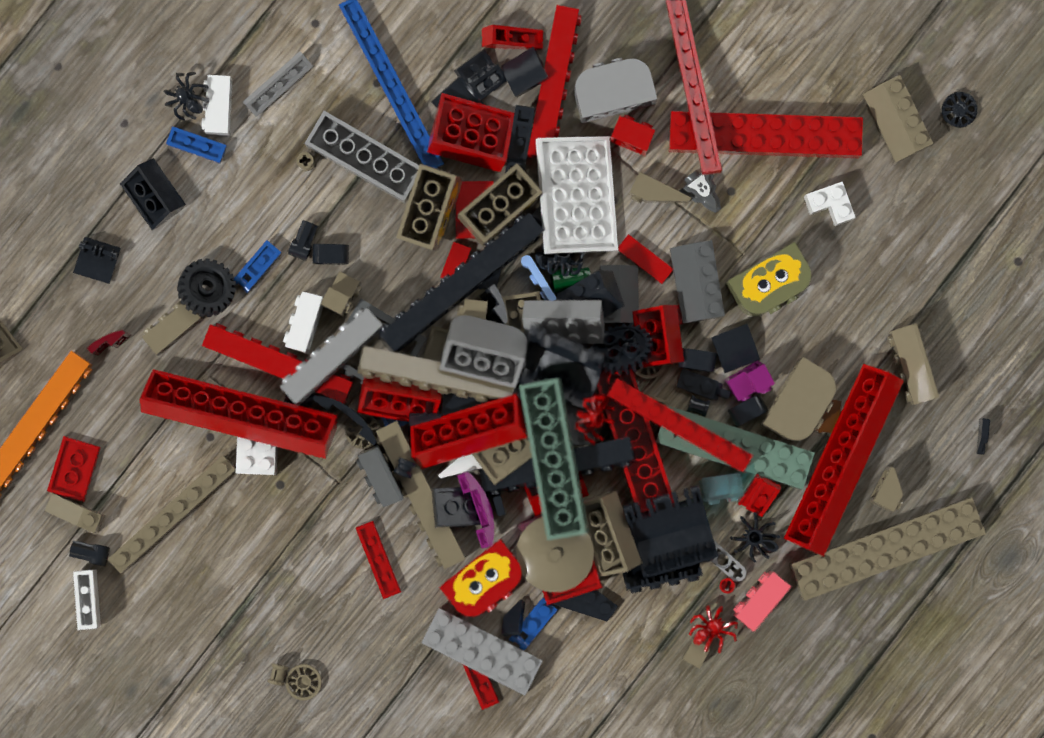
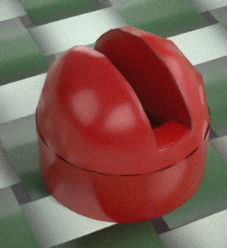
(723, 584)

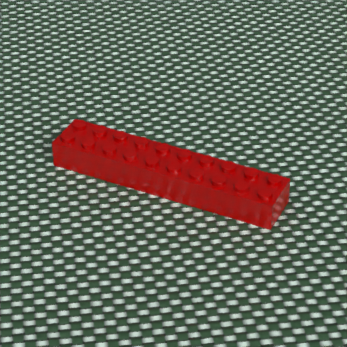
(773, 135)
(238, 413)
(843, 459)

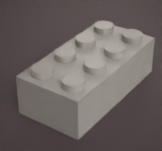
(571, 319)

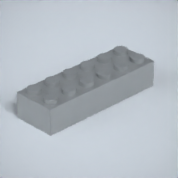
(363, 156)
(331, 357)
(481, 651)

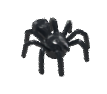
(186, 97)
(561, 261)
(755, 537)

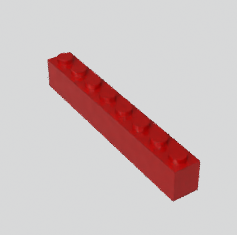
(556, 66)
(269, 359)
(679, 425)

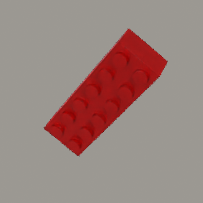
(468, 431)

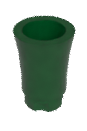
(560, 283)

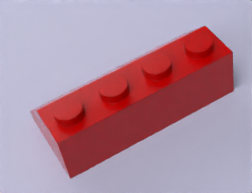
(395, 400)

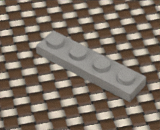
(278, 84)

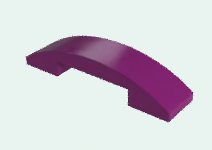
(483, 508)

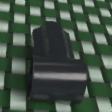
(301, 245)
(94, 553)

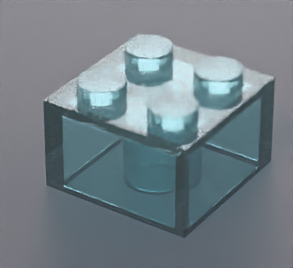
(721, 487)

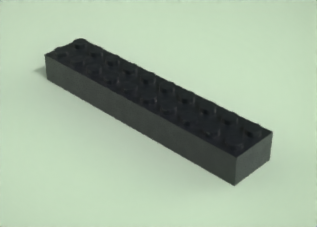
(461, 284)

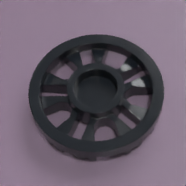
(959, 109)

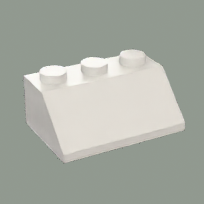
(304, 322)

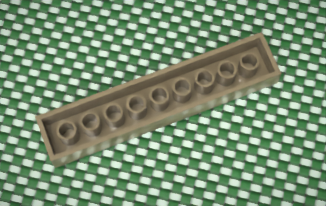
(887, 548)

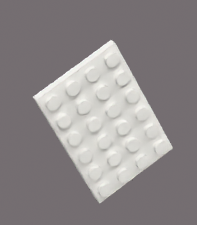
(576, 194)

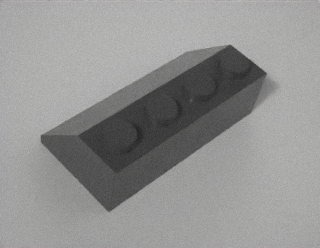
(697, 282)

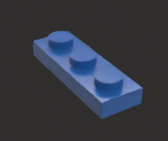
(196, 144)

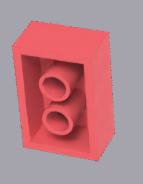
(761, 600)

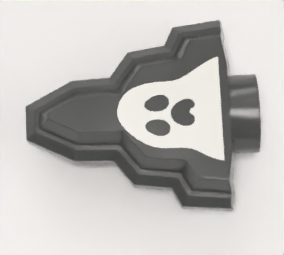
(702, 190)

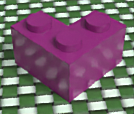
(750, 380)

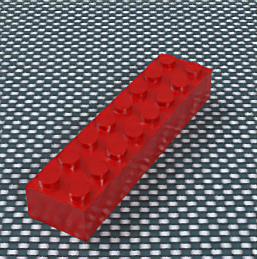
(647, 475)

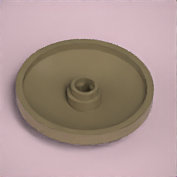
(553, 563)

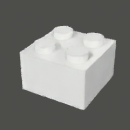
(255, 457)

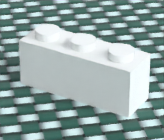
(218, 109)
(87, 599)

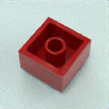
(632, 135)

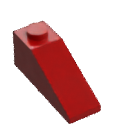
(511, 37)

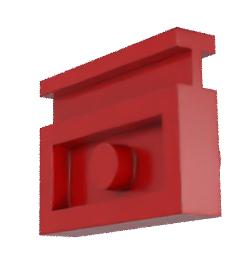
(759, 495)

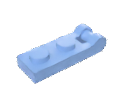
(537, 278)

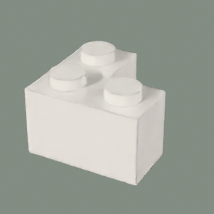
(834, 199)

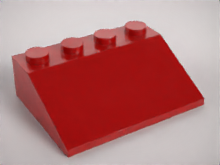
(471, 132)

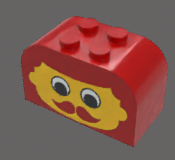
(484, 581)

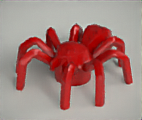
(593, 417)
(713, 629)

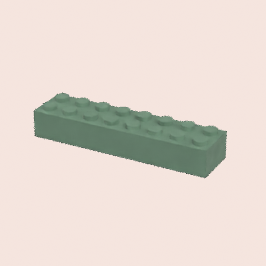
(770, 457)
(554, 459)

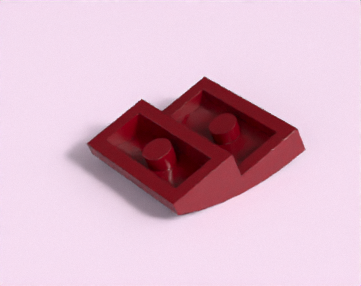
(113, 339)

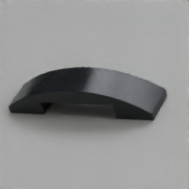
(520, 137)
(327, 403)

